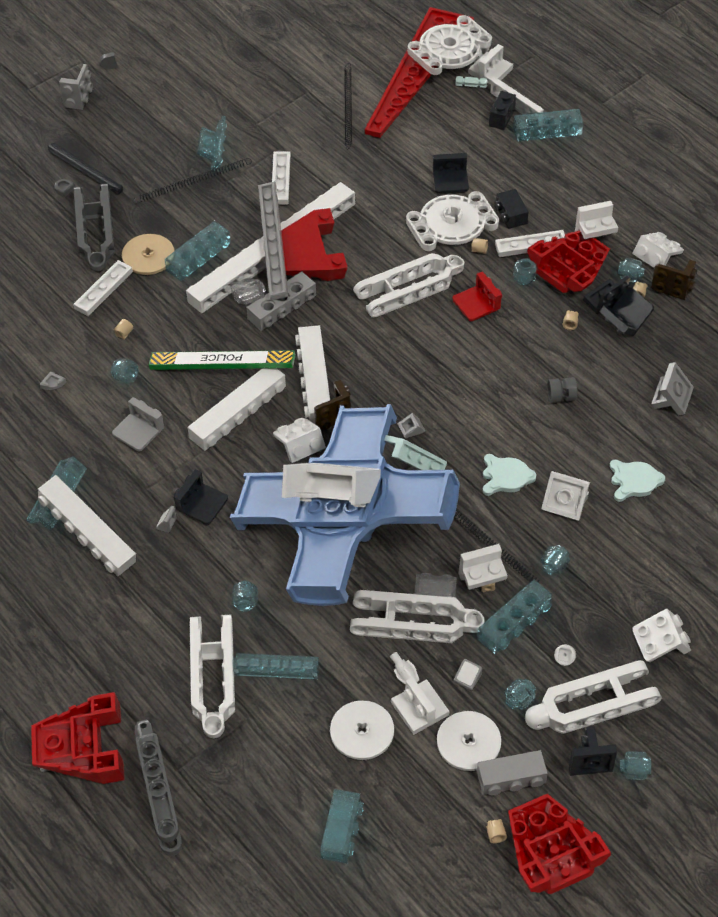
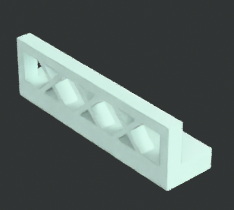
(414, 455)

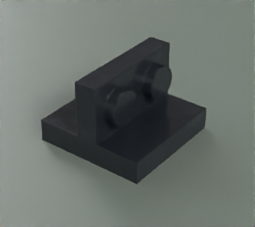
(591, 757)

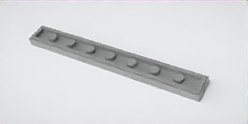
(273, 241)

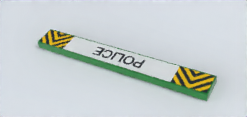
(222, 360)

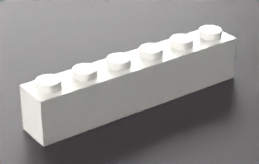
(312, 368)
(236, 407)
(86, 526)

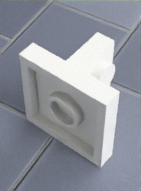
(491, 65)
(596, 220)
(565, 495)
(482, 567)
(419, 705)

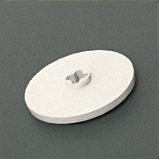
(461, 727)
(359, 744)

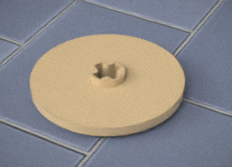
(136, 253)

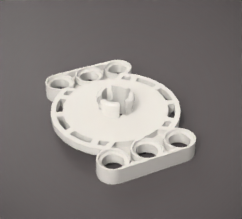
(458, 48)
(441, 217)

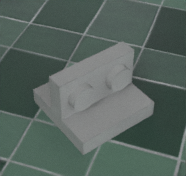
(673, 390)

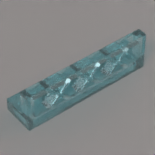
(70, 472)
(276, 666)

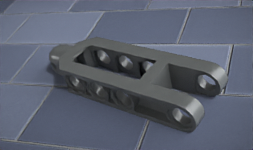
(92, 211)
(159, 799)

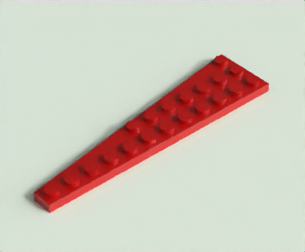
(408, 77)

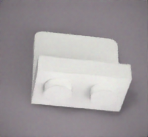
(656, 249)
(300, 439)
(661, 635)

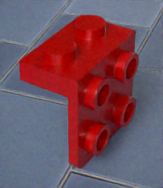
(480, 299)

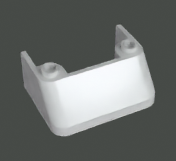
(330, 482)

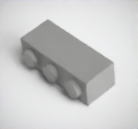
(512, 773)

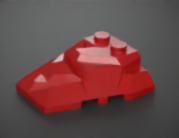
(568, 261)
(553, 846)

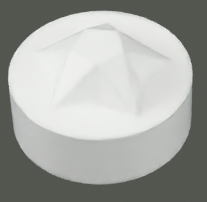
(565, 654)

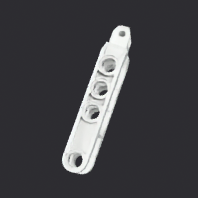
(396, 298)
(413, 603)
(547, 714)
(212, 721)

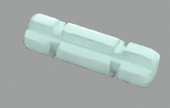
(471, 82)

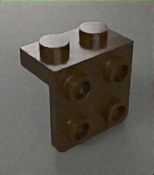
(674, 281)
(327, 412)

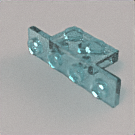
(211, 143)

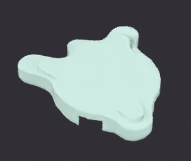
(506, 474)
(634, 479)

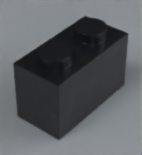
(502, 110)
(511, 208)

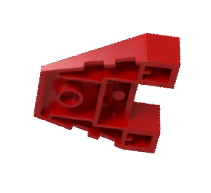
(305, 248)
(73, 741)

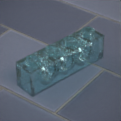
(548, 125)
(197, 251)
(517, 607)

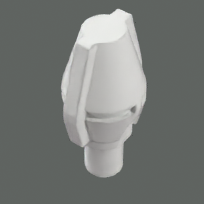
(404, 669)

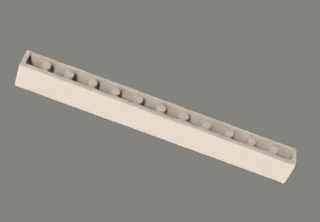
(252, 259)

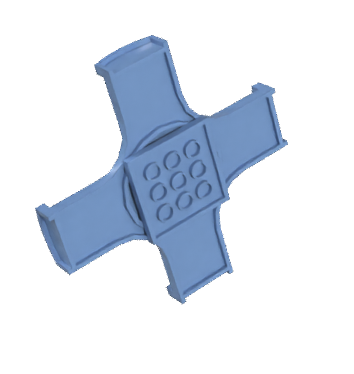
(334, 527)

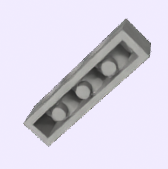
(267, 311)

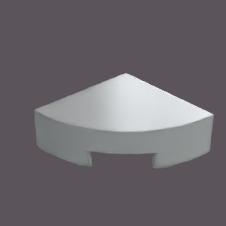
(52, 381)

